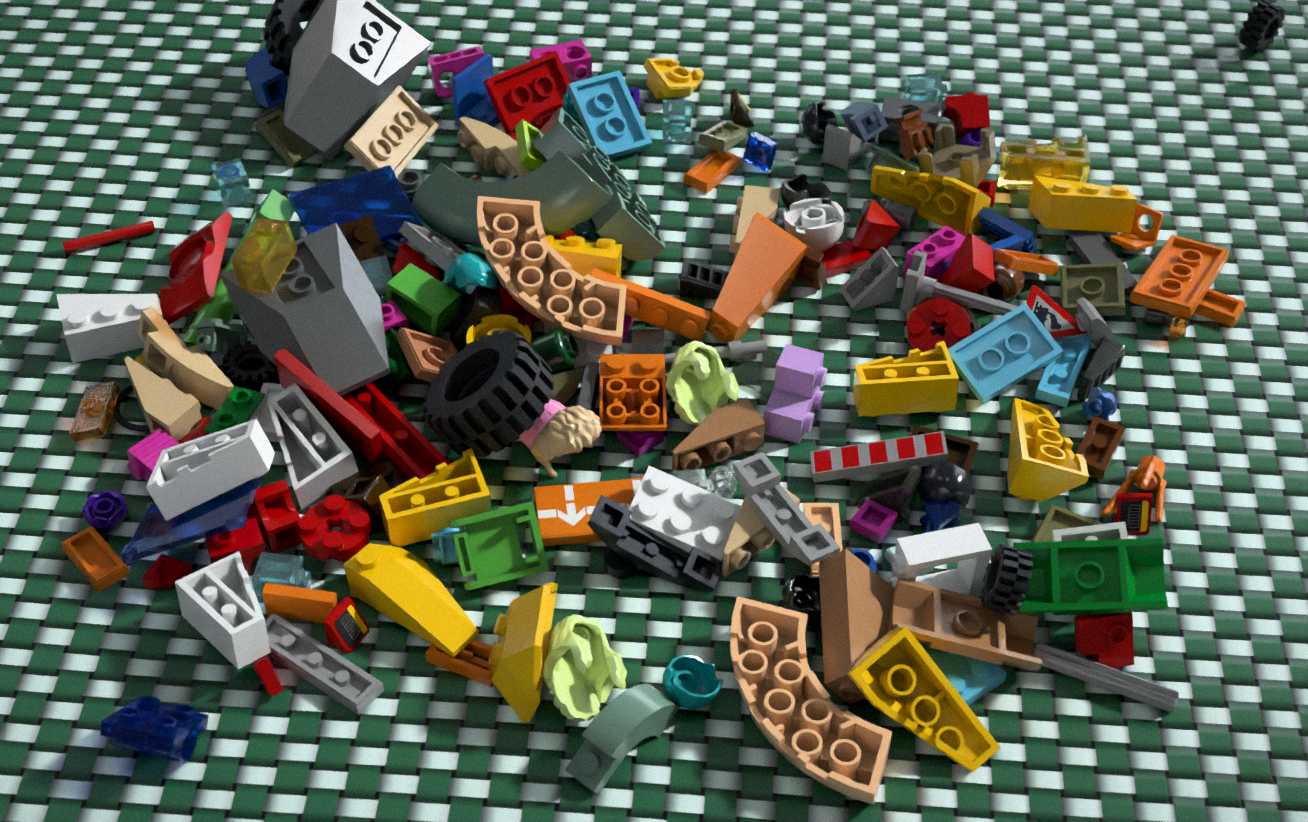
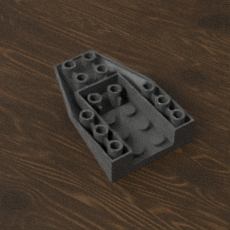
(345, 70)
(319, 313)

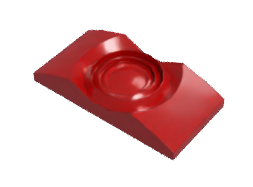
(194, 269)

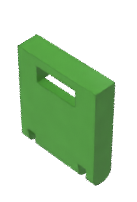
(493, 548)

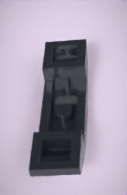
(650, 552)

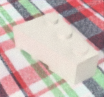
(309, 445)
(225, 610)

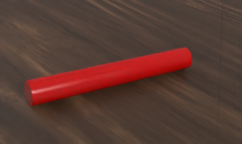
(108, 237)

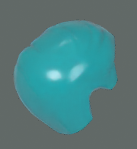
(468, 272)

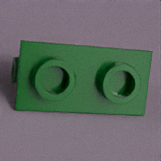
(235, 409)

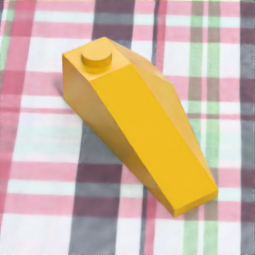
(937, 197)
(1039, 457)
(410, 595)
(914, 692)

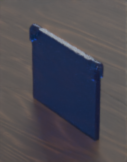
(355, 197)
(210, 518)

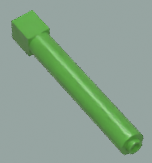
(272, 207)

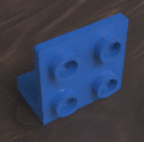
(470, 95)

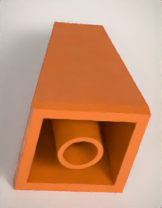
(756, 279)

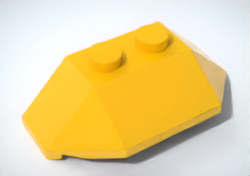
(523, 649)

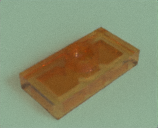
(94, 411)

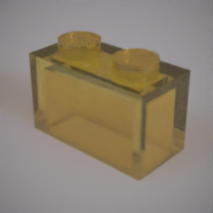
(264, 255)

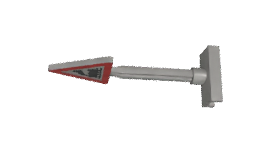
(1050, 314)

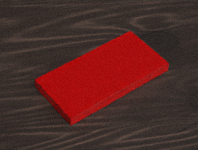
(341, 416)

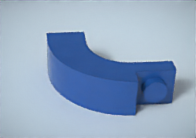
(266, 79)

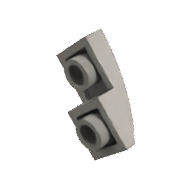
(1091, 321)

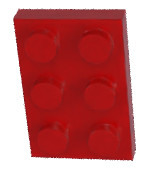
(528, 90)

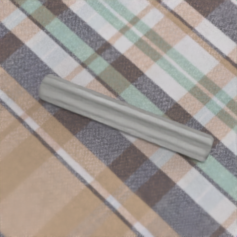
(1107, 677)

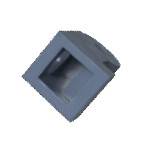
(863, 119)

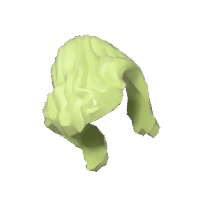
(699, 382)
(581, 667)

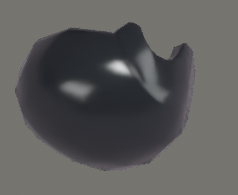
(815, 121)
(944, 483)
(803, 595)

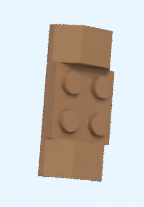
(963, 626)

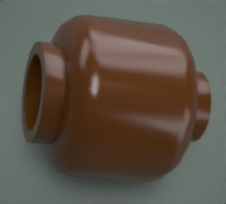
(1007, 283)

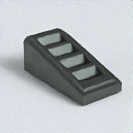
(700, 280)
(479, 304)
(1102, 366)

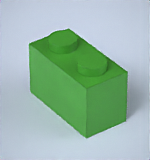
(423, 299)

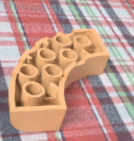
(542, 278)
(796, 708)

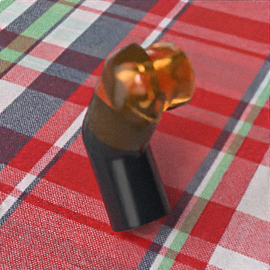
(1176, 323)

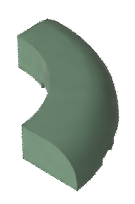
(563, 188)
(625, 215)

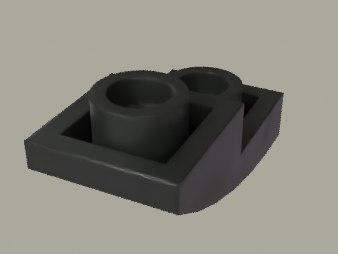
(647, 341)

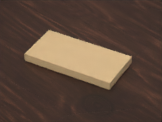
(392, 133)

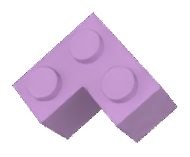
(795, 393)

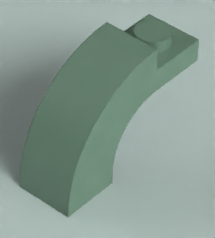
(616, 730)

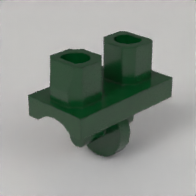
(398, 364)

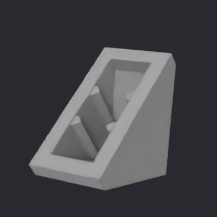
(842, 147)
(873, 282)

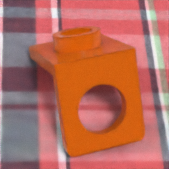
(1138, 237)

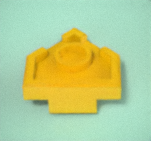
(669, 79)

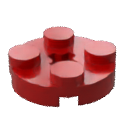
(938, 312)
(332, 513)

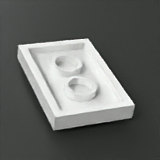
(683, 513)

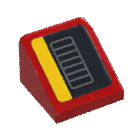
(1134, 510)
(345, 626)

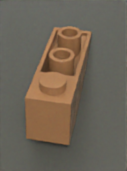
(721, 435)

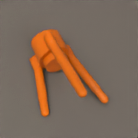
(1147, 477)

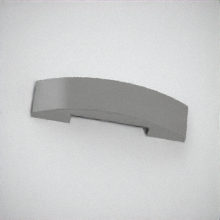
(780, 513)

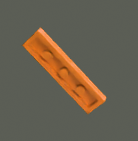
(660, 308)

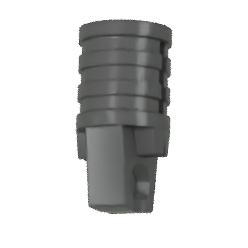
(902, 214)

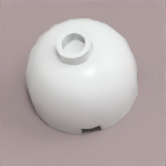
(815, 223)

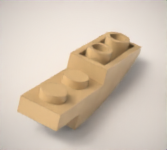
(491, 148)
(185, 367)

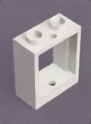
(958, 544)

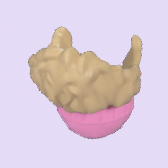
(561, 432)

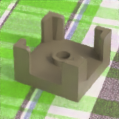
(957, 161)

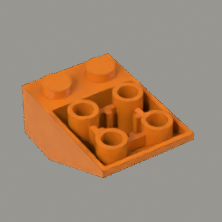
(633, 392)

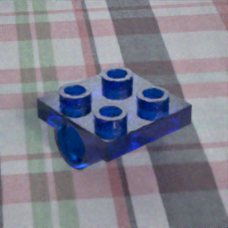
(156, 728)

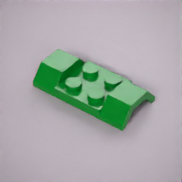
(1095, 577)

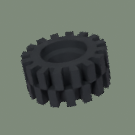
(1261, 26)
(245, 358)
(1006, 580)

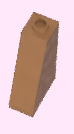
(852, 618)

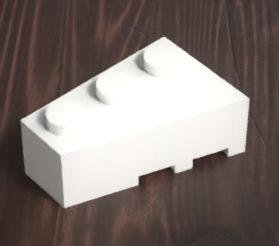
(103, 322)
(208, 467)

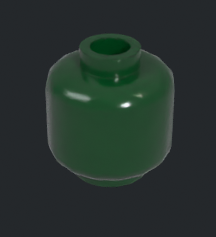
(557, 350)

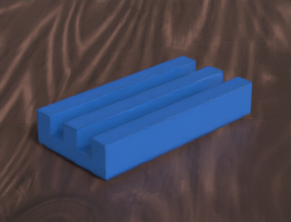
(1005, 228)

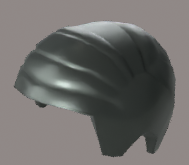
(799, 189)

